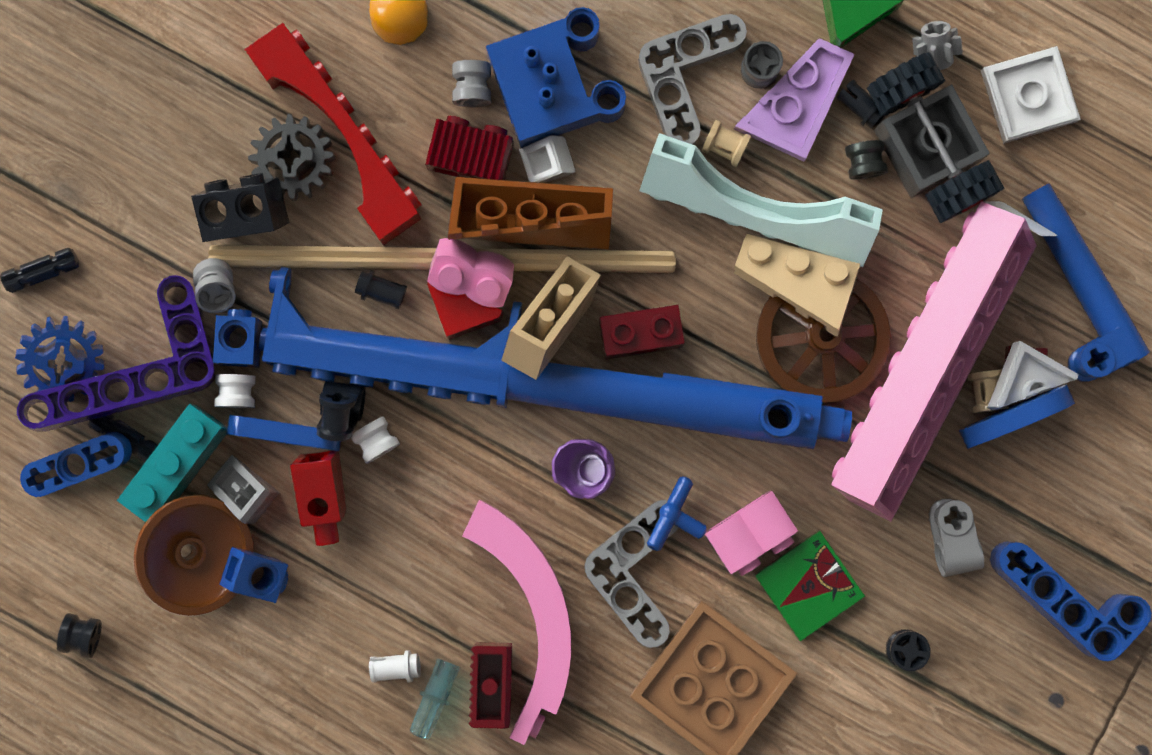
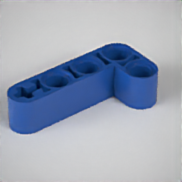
(1062, 594)

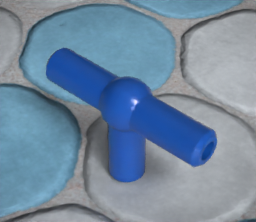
(671, 514)

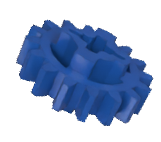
(44, 356)

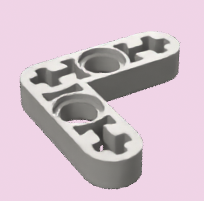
(670, 72)
(621, 563)

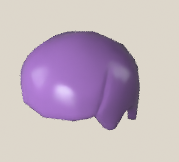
(583, 468)

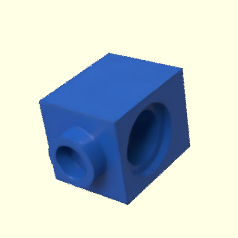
(246, 355)
(239, 571)

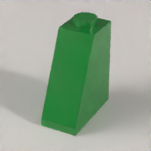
(853, 17)

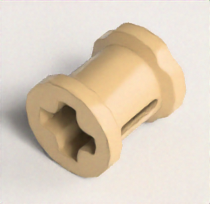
(726, 143)
(984, 386)

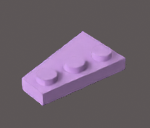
(797, 105)

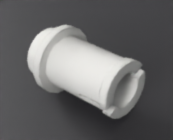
(395, 667)

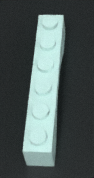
(834, 227)

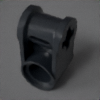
(340, 410)

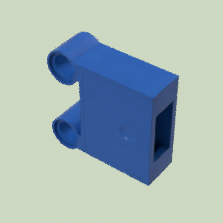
(543, 82)

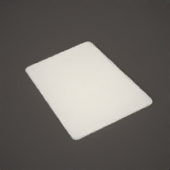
(1034, 226)

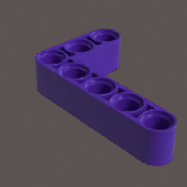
(135, 377)

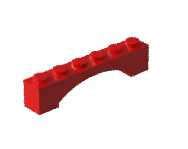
(284, 63)

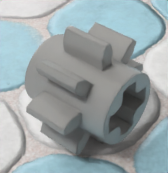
(940, 41)

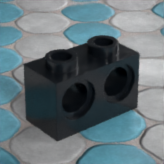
(241, 214)

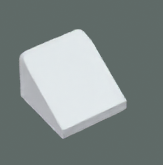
(547, 159)

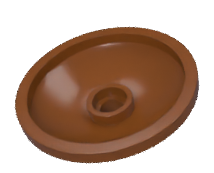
(190, 582)

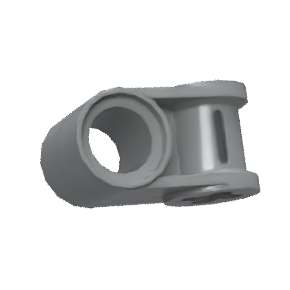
(957, 543)

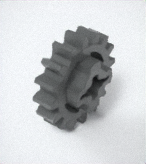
(309, 157)

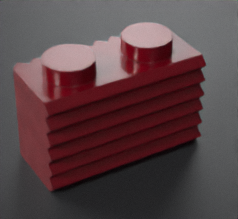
(469, 151)
(490, 685)

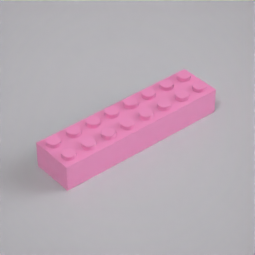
(934, 360)

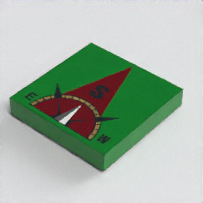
(809, 585)

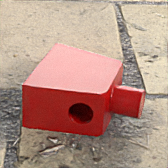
(319, 477)

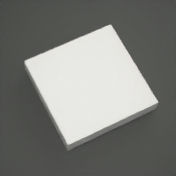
(1030, 94)

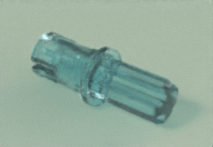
(434, 698)

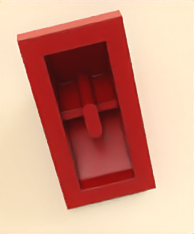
(461, 314)

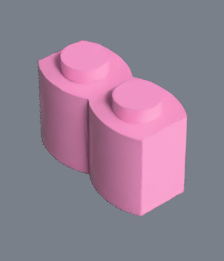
(479, 275)
(751, 533)

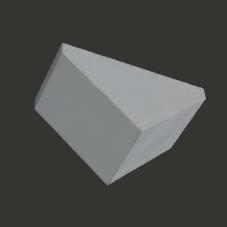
(242, 490)

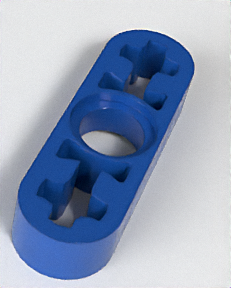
(278, 432)
(65, 476)

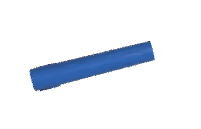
(1118, 338)

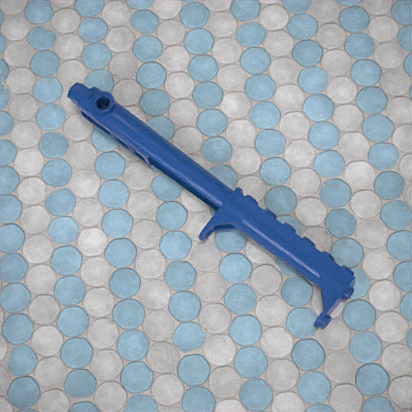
(482, 376)

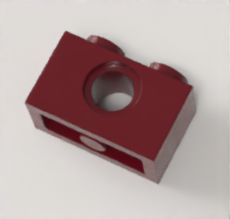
(641, 332)

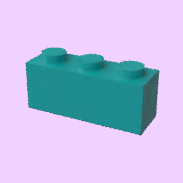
(174, 462)

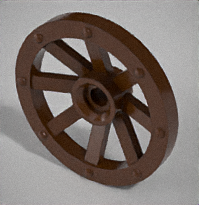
(816, 346)

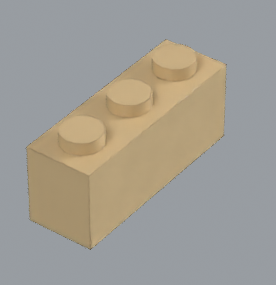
(550, 318)

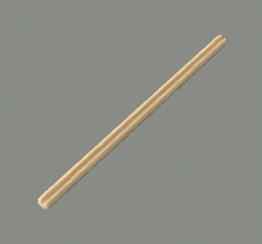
(420, 258)

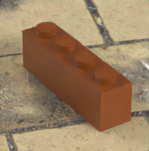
(531, 213)

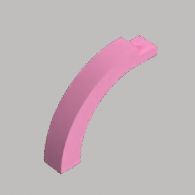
(539, 582)

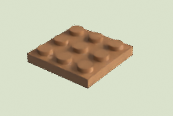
(713, 683)

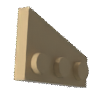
(804, 278)

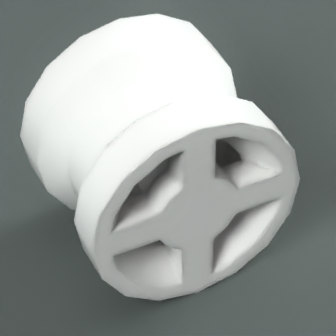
(235, 391)
(375, 440)

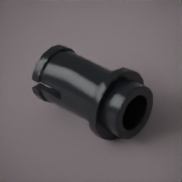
(862, 106)
(380, 289)

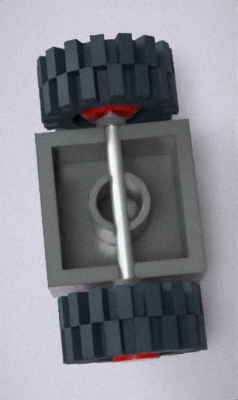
(932, 139)

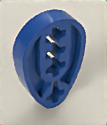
(1017, 416)

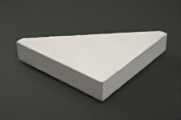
(1027, 375)

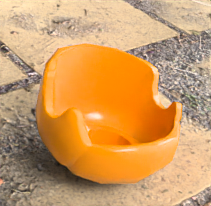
(398, 20)

